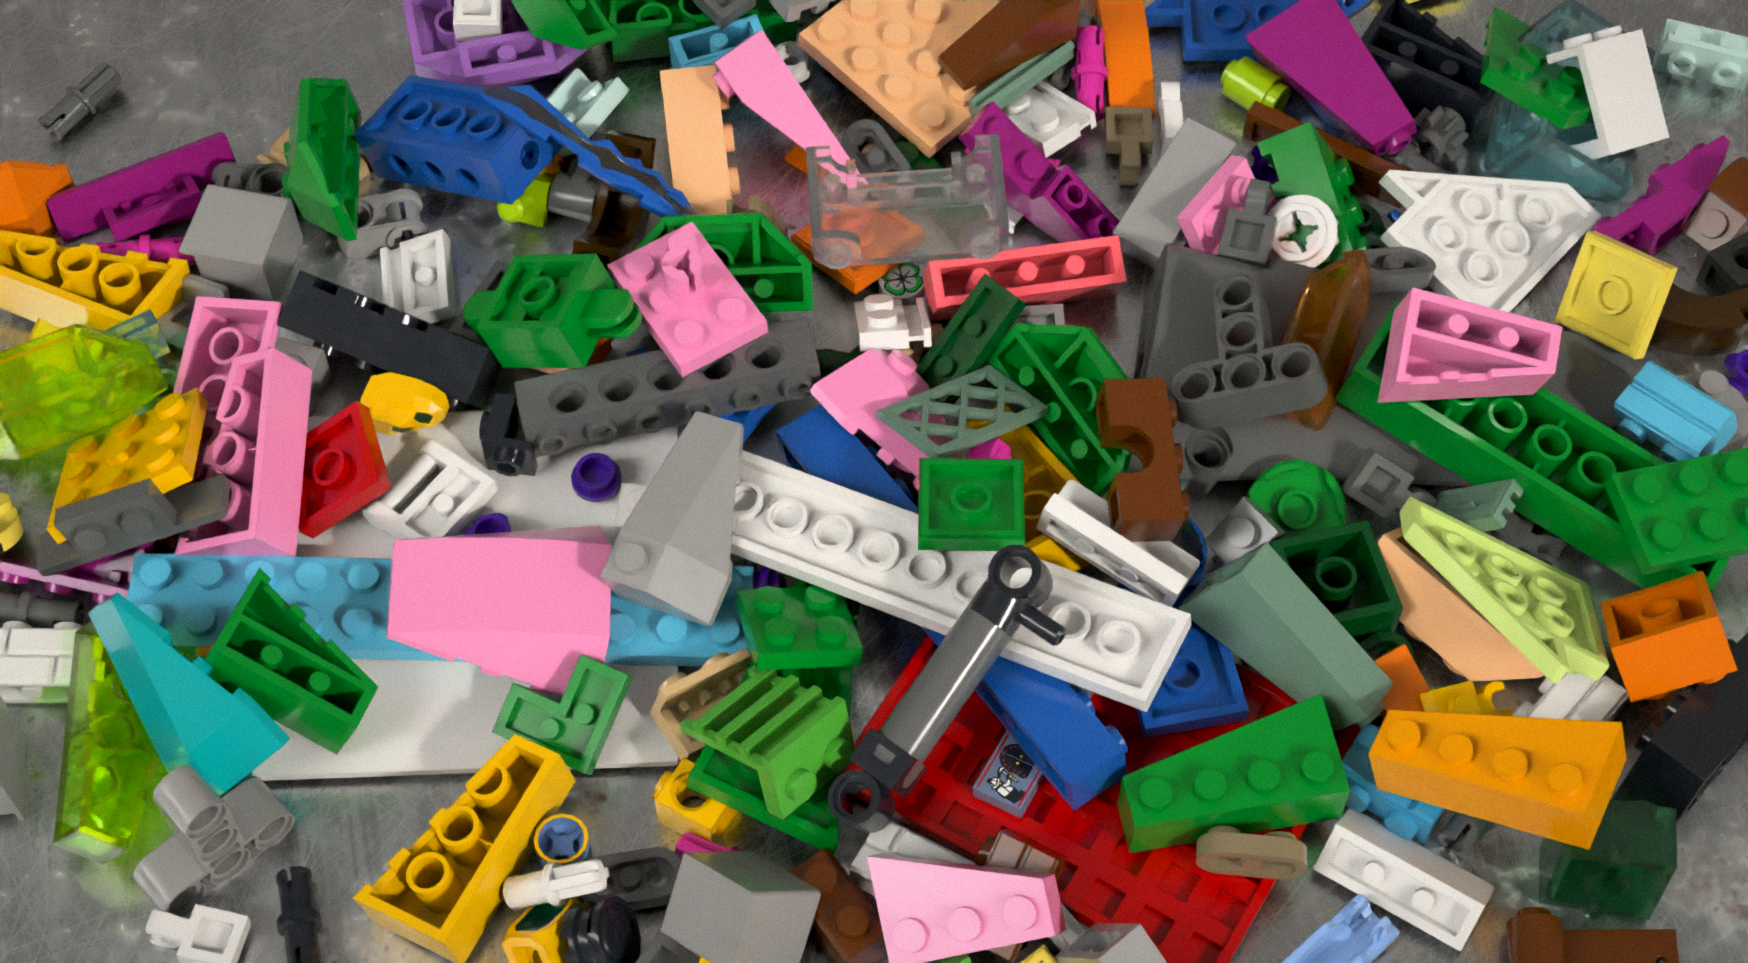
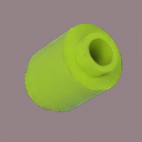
(1251, 81)

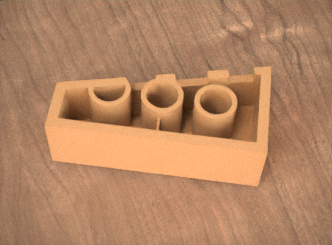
(699, 138)

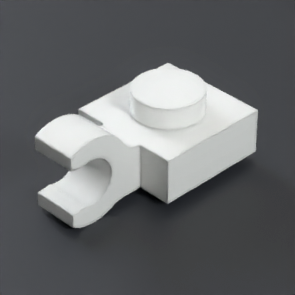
(205, 938)

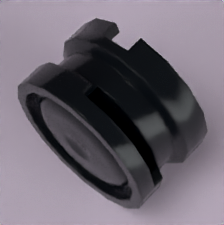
(601, 932)

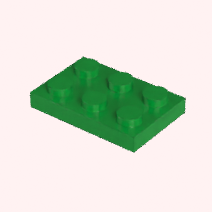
(1684, 510)

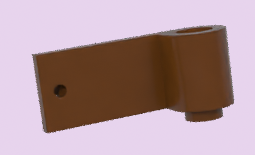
(1540, 938)

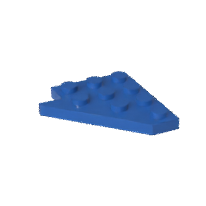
(1214, 27)

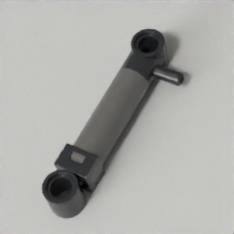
(896, 752)

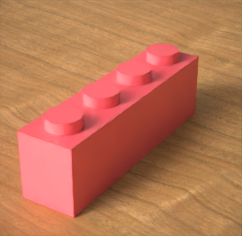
(1033, 274)

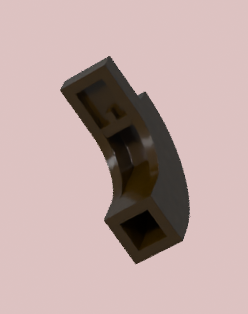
(617, 219)
(1701, 323)

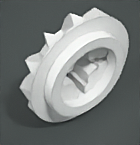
(1311, 213)

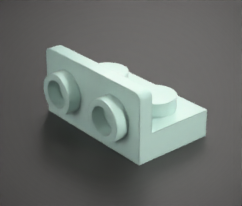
(1703, 54)
(586, 102)

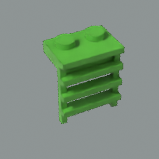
(783, 733)

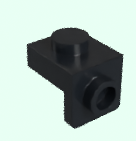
(499, 439)

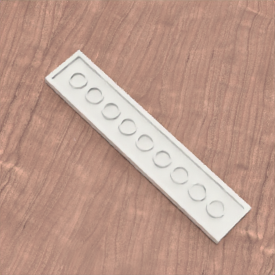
(871, 555)

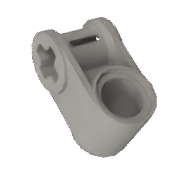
(383, 223)

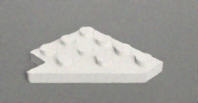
(1486, 232)

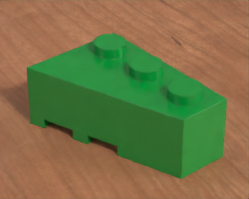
(1311, 168)
(290, 668)

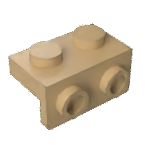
(694, 695)

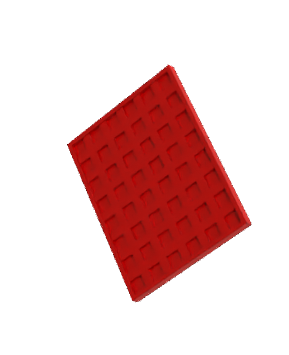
(1179, 905)

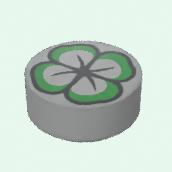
(903, 283)

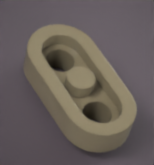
(1251, 855)

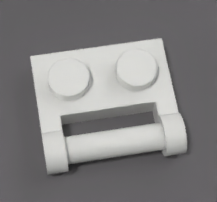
(442, 506)

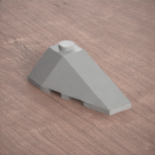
(681, 530)

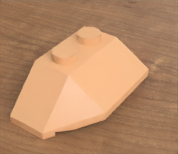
(1447, 620)

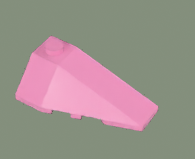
(770, 90)
(215, 336)
(870, 384)

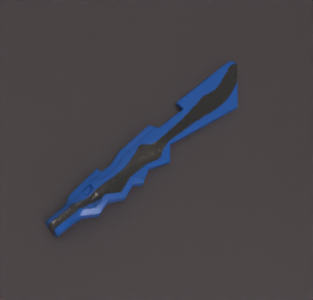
(600, 158)

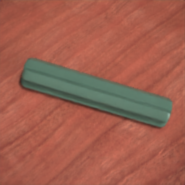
(1022, 78)

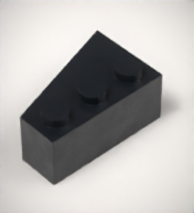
(1427, 64)

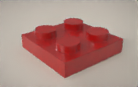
(340, 469)

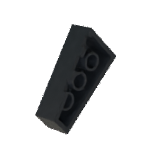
(389, 340)
(1694, 742)

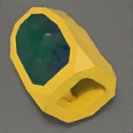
(536, 935)

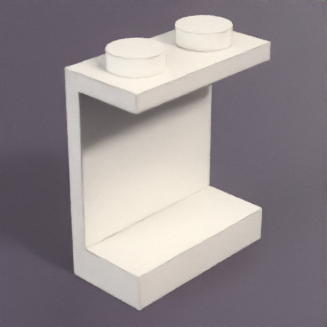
(1618, 90)

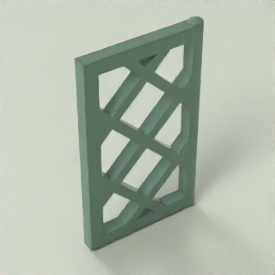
(964, 438)

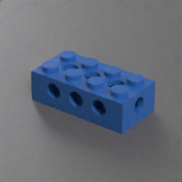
(452, 142)

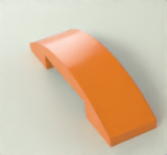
(1126, 53)

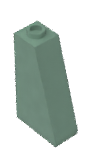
(1288, 636)

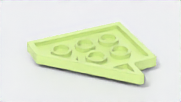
(1525, 599)

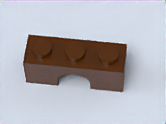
(1141, 420)

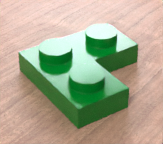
(577, 723)

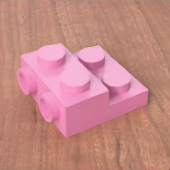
(1207, 212)

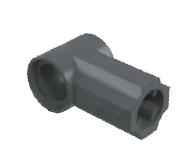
(576, 191)

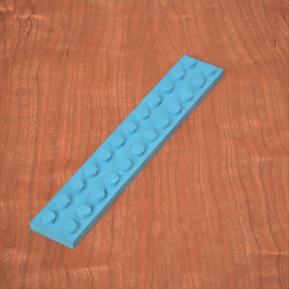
(350, 606)

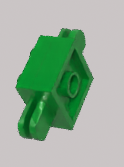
(551, 311)

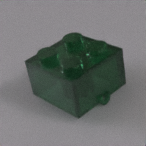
(1622, 869)

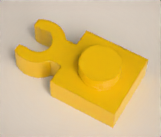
(1464, 699)

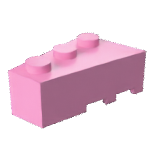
(1464, 351)
(958, 908)

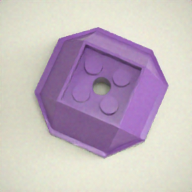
(484, 62)

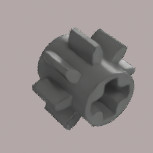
(1439, 134)

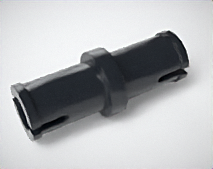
(298, 917)

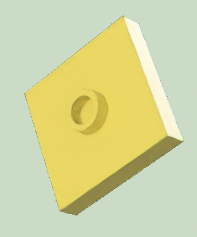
(1615, 294)

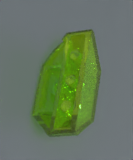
(71, 387)

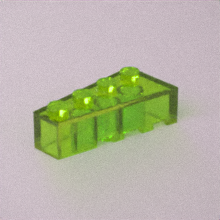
(104, 758)

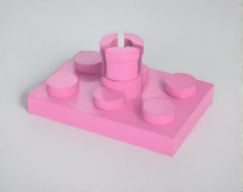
(688, 299)

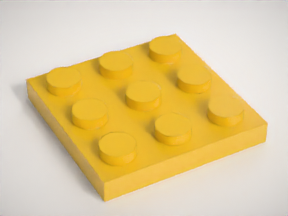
(152, 446)

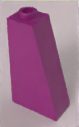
(1333, 69)

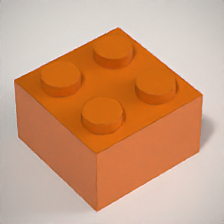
(1667, 637)

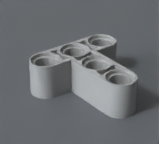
(210, 837)

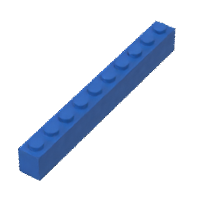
(1038, 710)

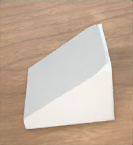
(477, 19)

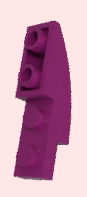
(1045, 195)
(1669, 200)

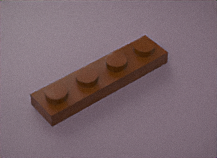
(1366, 167)

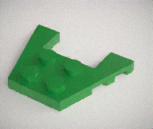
(1527, 78)

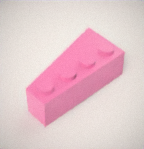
(262, 457)

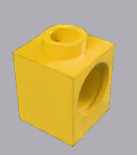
(705, 821)

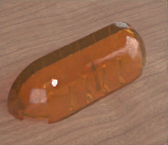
(1330, 322)

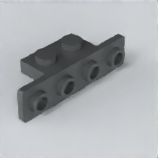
(129, 519)

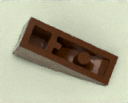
(1009, 37)

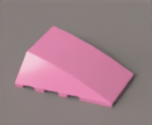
(505, 601)

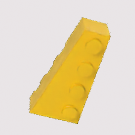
(83, 283)

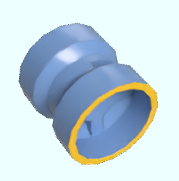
(562, 837)

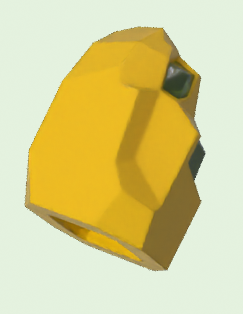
(403, 403)

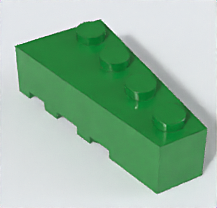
(649, 23)
(1249, 779)

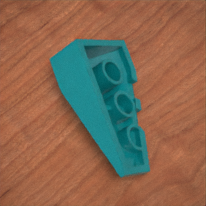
(180, 705)

